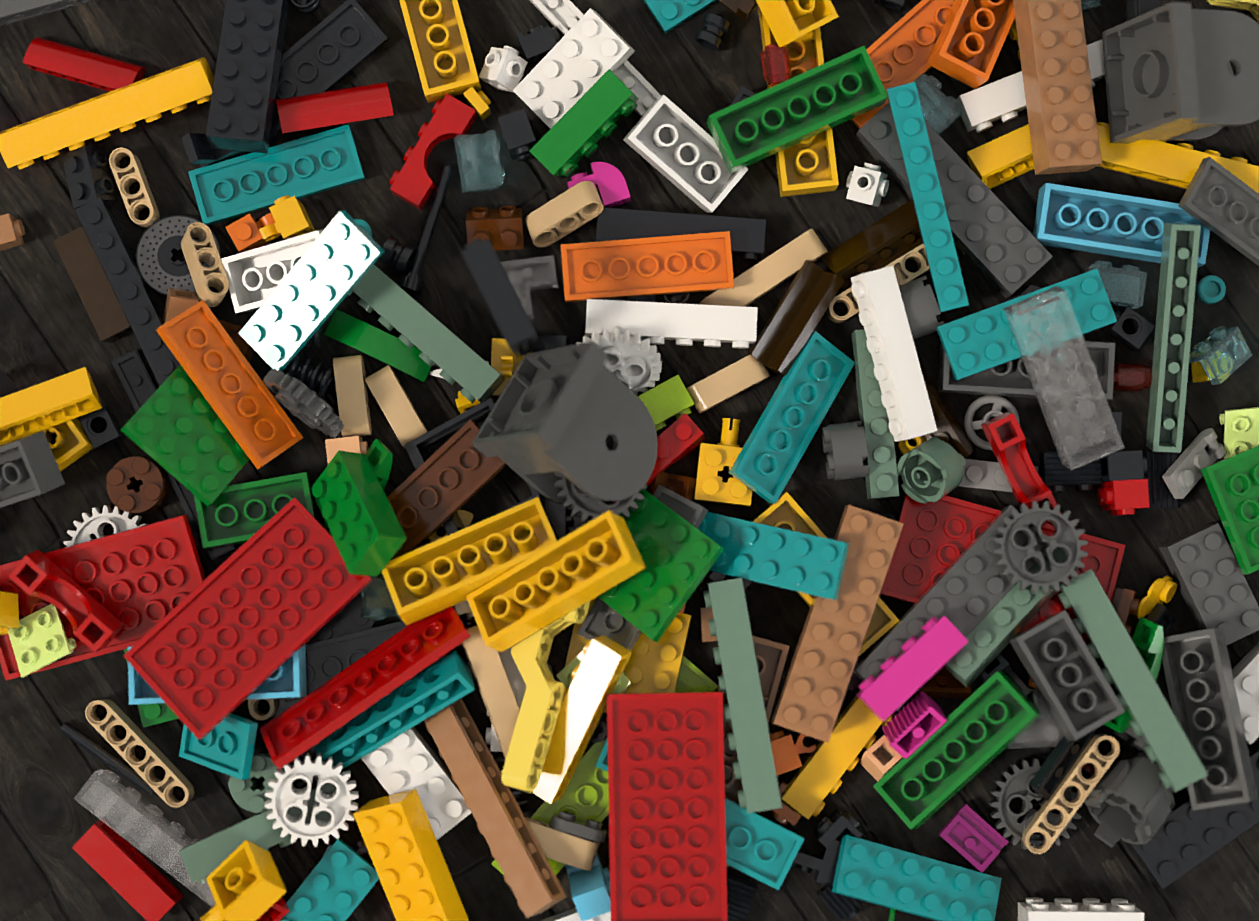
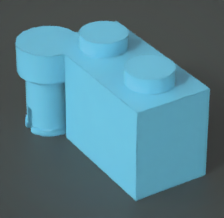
(590, 889)

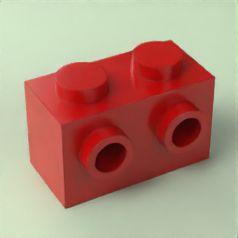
(1123, 496)

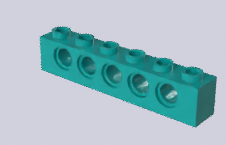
(399, 711)

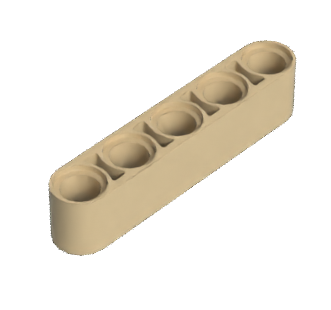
(770, 272)
(902, 275)
(493, 687)
(126, 749)
(1084, 787)

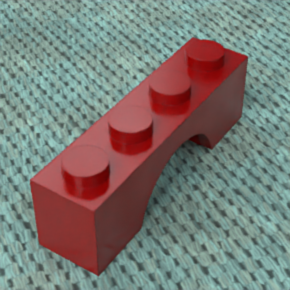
(449, 120)
(676, 444)
(1011, 452)
(45, 580)

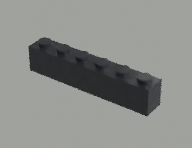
(746, 234)

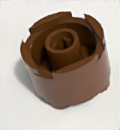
(123, 478)

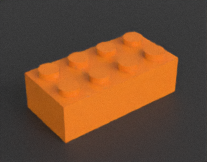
(972, 39)

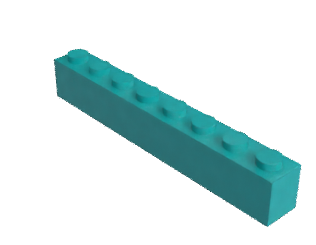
(927, 197)

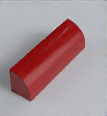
(80, 65)
(334, 107)
(128, 872)

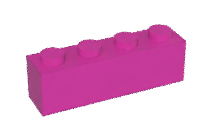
(912, 667)

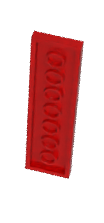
(362, 685)

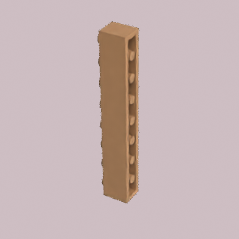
(494, 809)

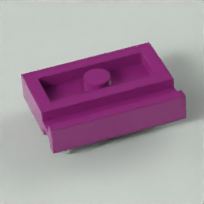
(973, 837)

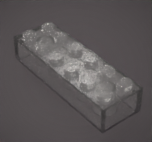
(1063, 377)

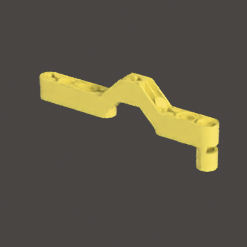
(539, 705)

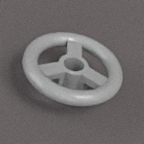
(996, 411)

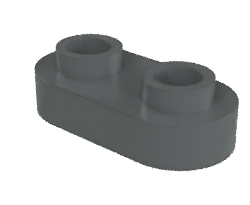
(590, 830)

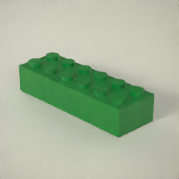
(797, 109)
(958, 750)

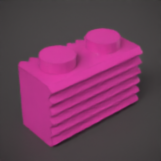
(914, 724)

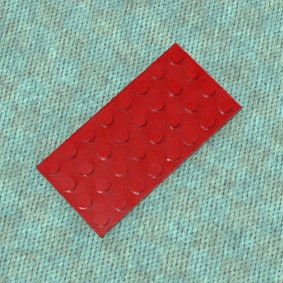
(943, 529)
(130, 573)
(246, 619)
(667, 806)

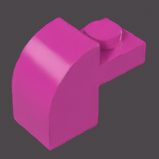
(608, 181)

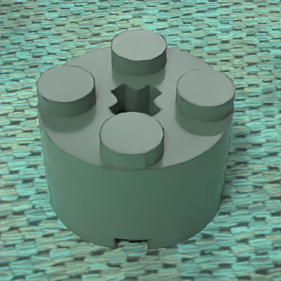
(930, 470)
(246, 791)

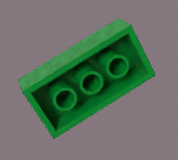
(585, 125)
(248, 507)
(358, 514)

